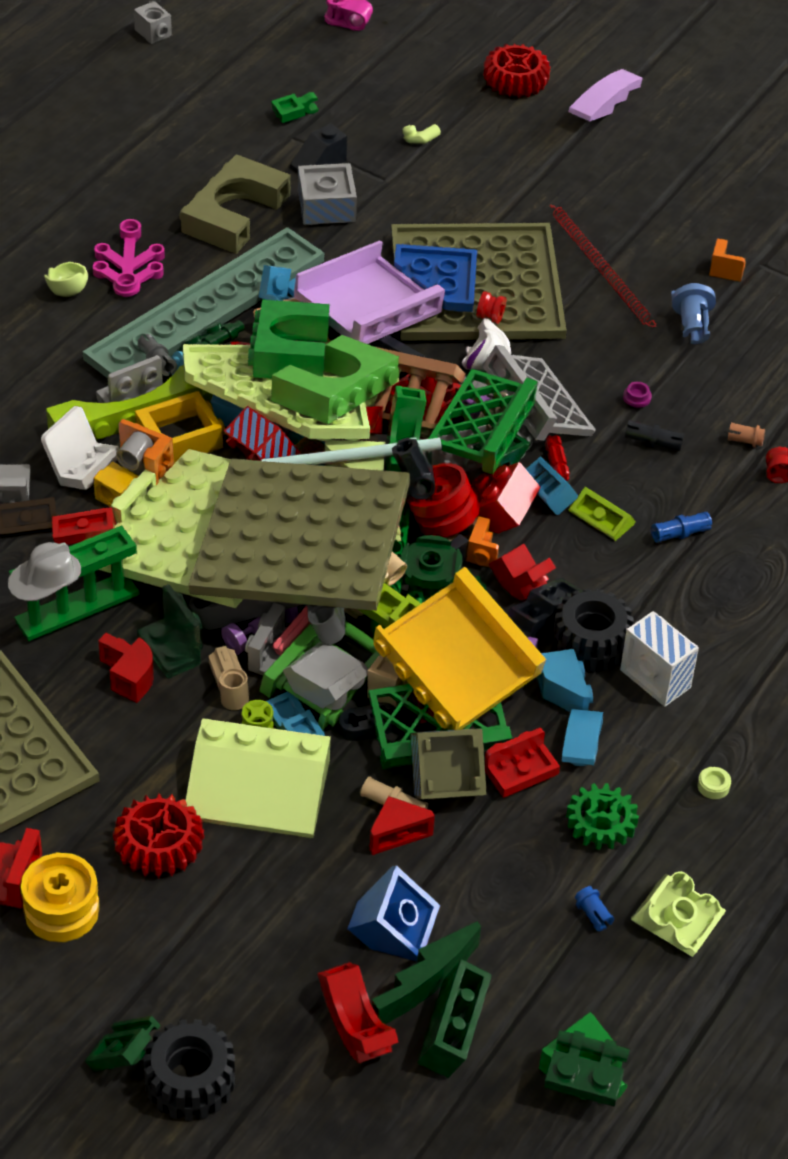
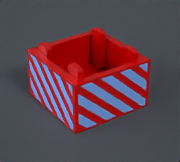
(258, 437)

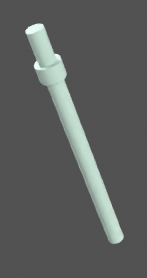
(353, 453)

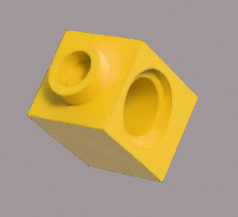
(112, 482)

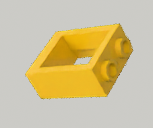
(180, 408)

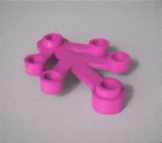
(127, 283)

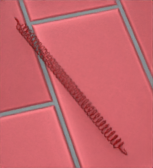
(601, 262)

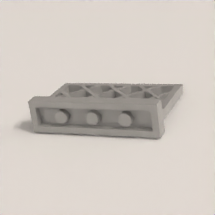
(552, 400)

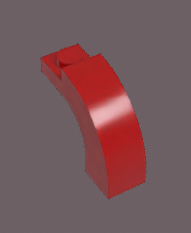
(353, 1013)

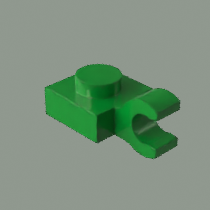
(291, 107)

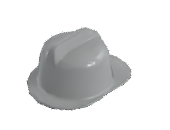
(44, 573)

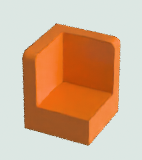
(726, 265)

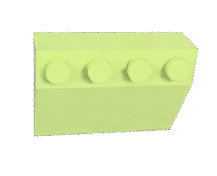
(258, 777)

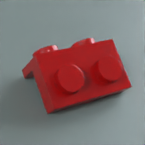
(520, 763)

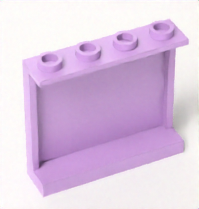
(367, 294)

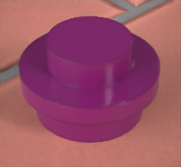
(637, 394)

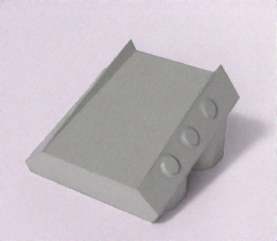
(325, 675)

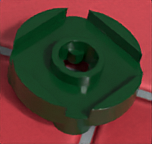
(427, 576)

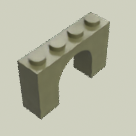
(237, 180)

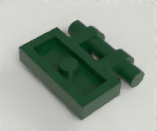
(216, 334)
(583, 1076)

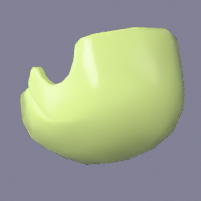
(67, 279)

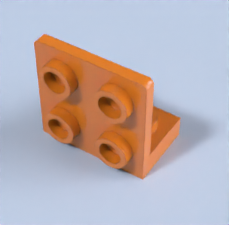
(156, 458)

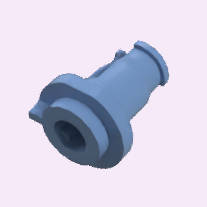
(693, 304)

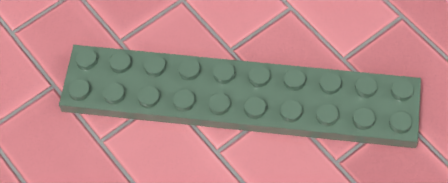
(208, 301)

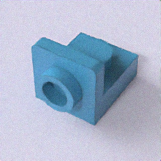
(274, 283)

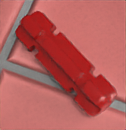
(557, 456)

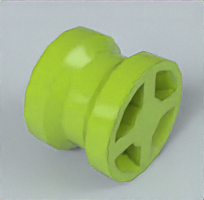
(258, 714)

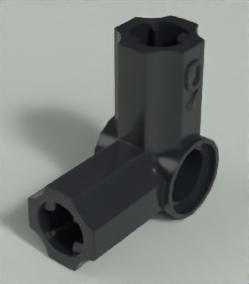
(412, 460)

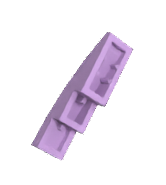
(604, 94)

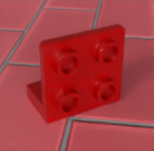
(13, 864)

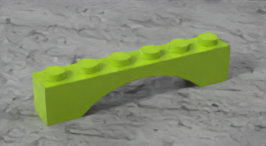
(105, 417)

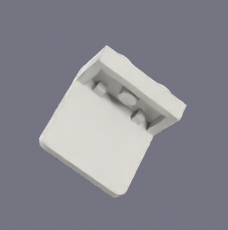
(74, 450)

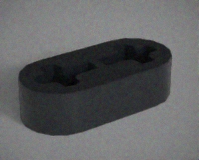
(363, 718)

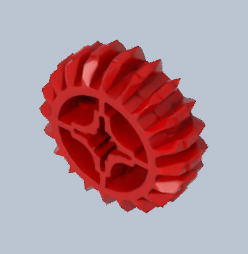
(516, 70)
(158, 849)

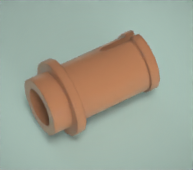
(748, 434)

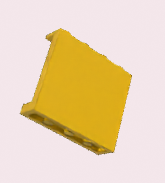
(459, 652)

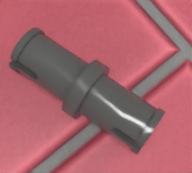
(152, 348)

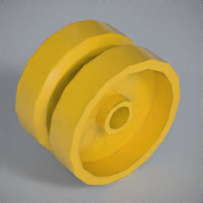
(60, 897)

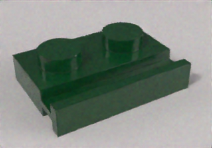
(123, 1045)

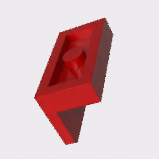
(82, 525)

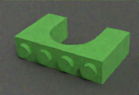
(362, 374)

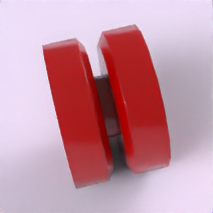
(450, 507)

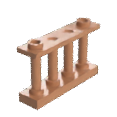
(419, 369)

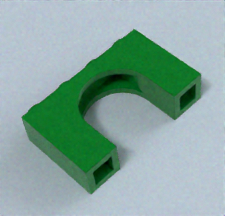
(274, 336)

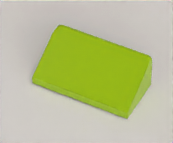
(601, 514)

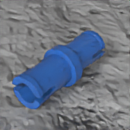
(681, 527)

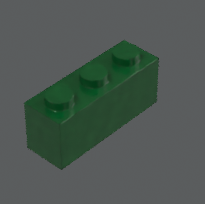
(454, 1019)

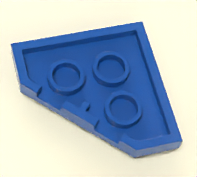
(448, 267)

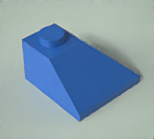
(395, 916)

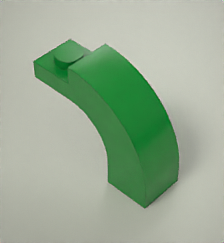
(405, 419)

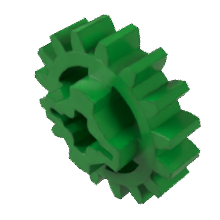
(602, 816)

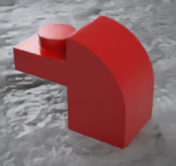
(520, 573)
(131, 666)

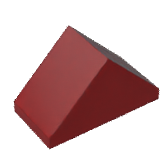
(400, 825)

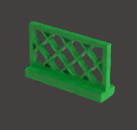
(504, 424)
(400, 753)

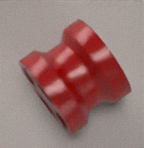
(491, 307)
(777, 465)

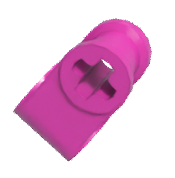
(348, 13)

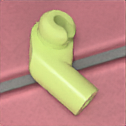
(420, 137)

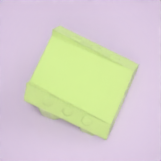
(679, 913)

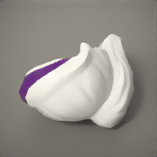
(488, 337)

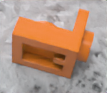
(480, 548)

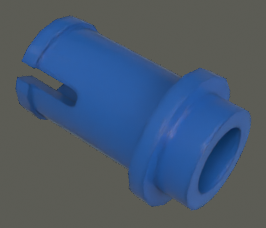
(593, 907)

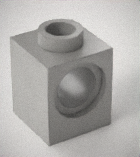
(152, 22)

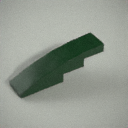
(426, 976)

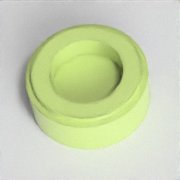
(714, 783)

